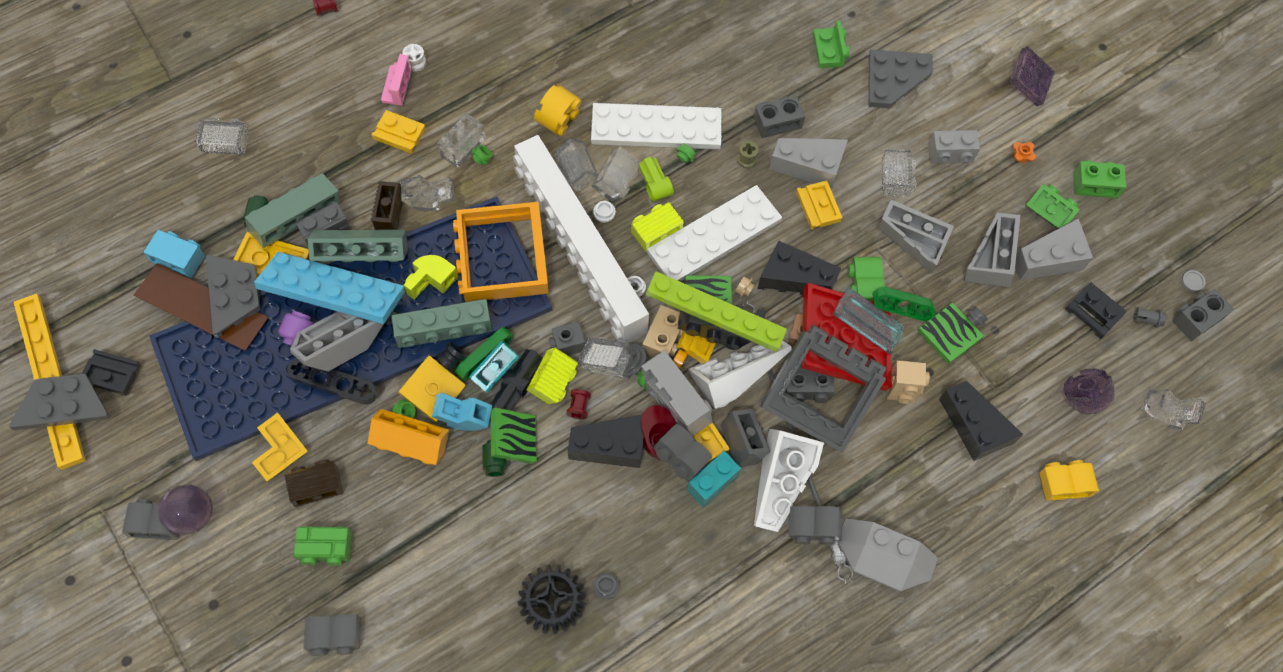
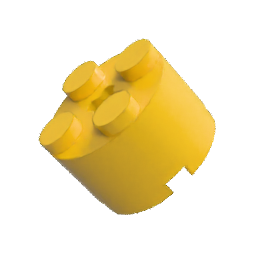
(558, 109)

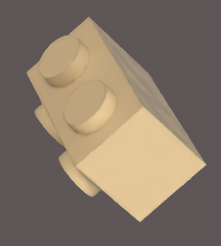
(663, 333)
(907, 381)

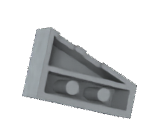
(808, 158)
(916, 233)
(997, 253)
(1055, 253)
(676, 394)

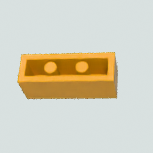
(408, 436)

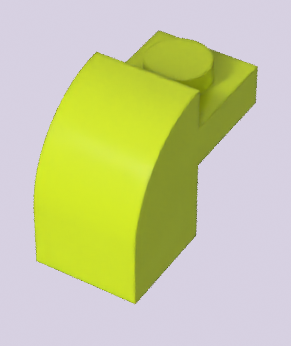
(433, 271)

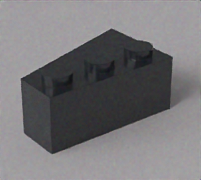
(792, 270)
(697, 327)
(978, 421)
(608, 442)

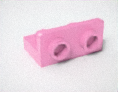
(397, 81)

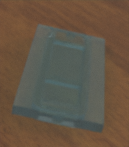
(869, 320)

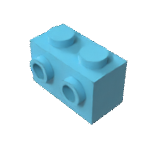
(174, 253)

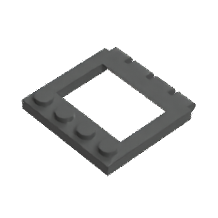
(806, 417)

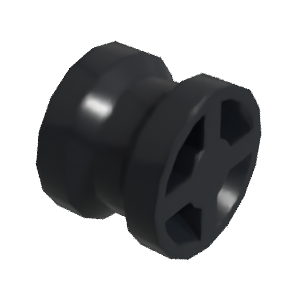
(451, 356)

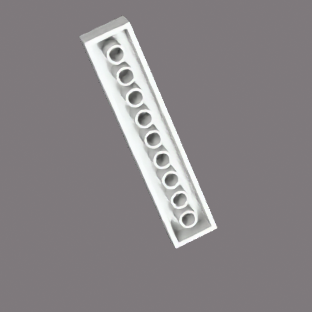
(581, 240)

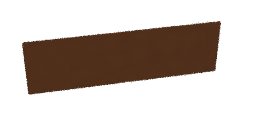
(192, 304)

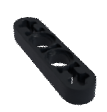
(330, 384)

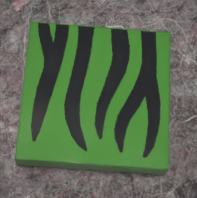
(713, 285)
(950, 333)
(513, 435)

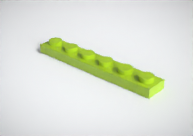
(716, 311)

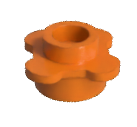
(1022, 156)

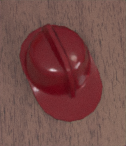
(655, 424)

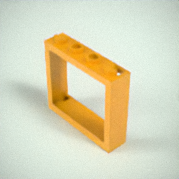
(492, 215)

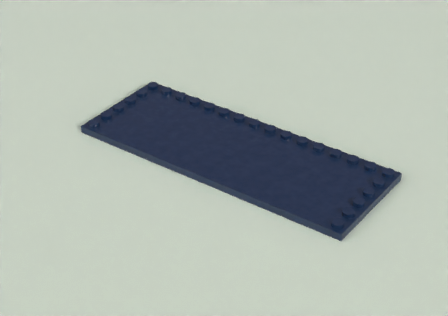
(231, 391)

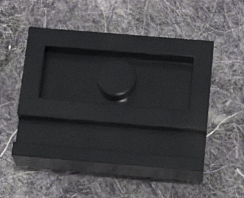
(111, 372)

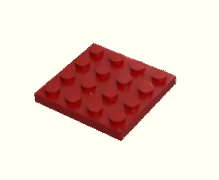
(818, 310)

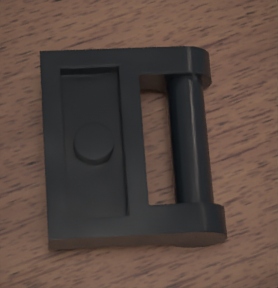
(1100, 306)

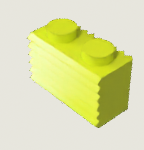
(656, 225)
(552, 376)

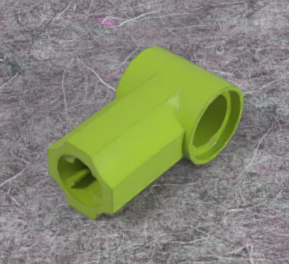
(656, 183)

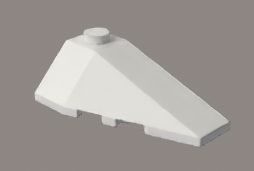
(729, 378)
(784, 476)

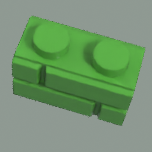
(323, 544)

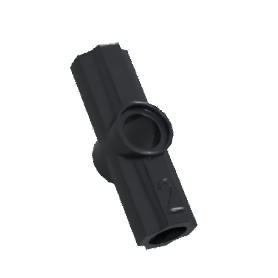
(517, 380)

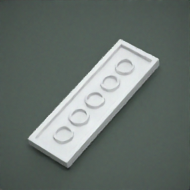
(656, 126)
(714, 235)

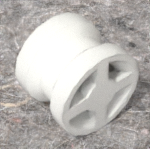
(415, 51)

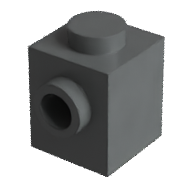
(568, 339)

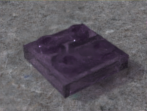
(1032, 76)

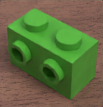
(1099, 179)

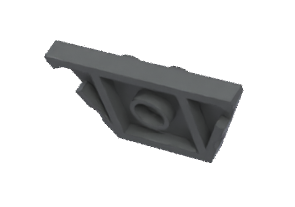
(231, 292)
(59, 402)

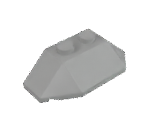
(334, 340)
(886, 555)

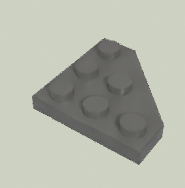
(895, 75)

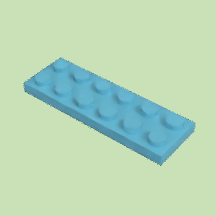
(330, 287)

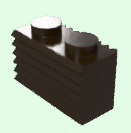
(387, 206)
(313, 483)

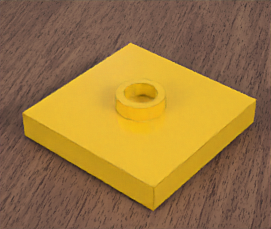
(428, 382)

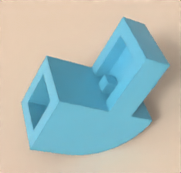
(462, 414)

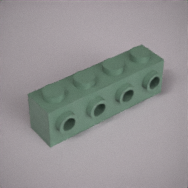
(280, 214)
(357, 245)
(441, 323)

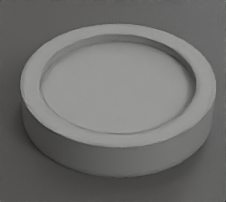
(1193, 281)

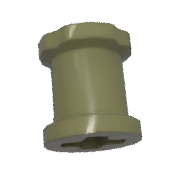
(751, 154)

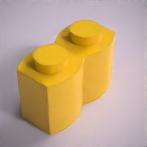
(1068, 481)

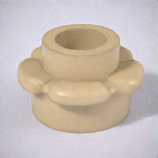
(744, 287)

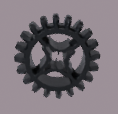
(549, 577)

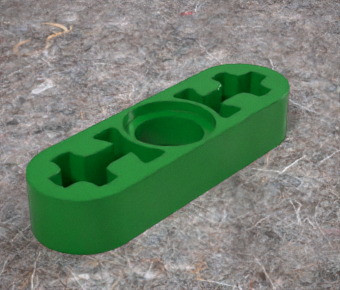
(923, 311)
(470, 364)

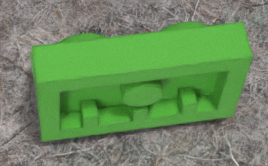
(831, 46)
(1052, 206)

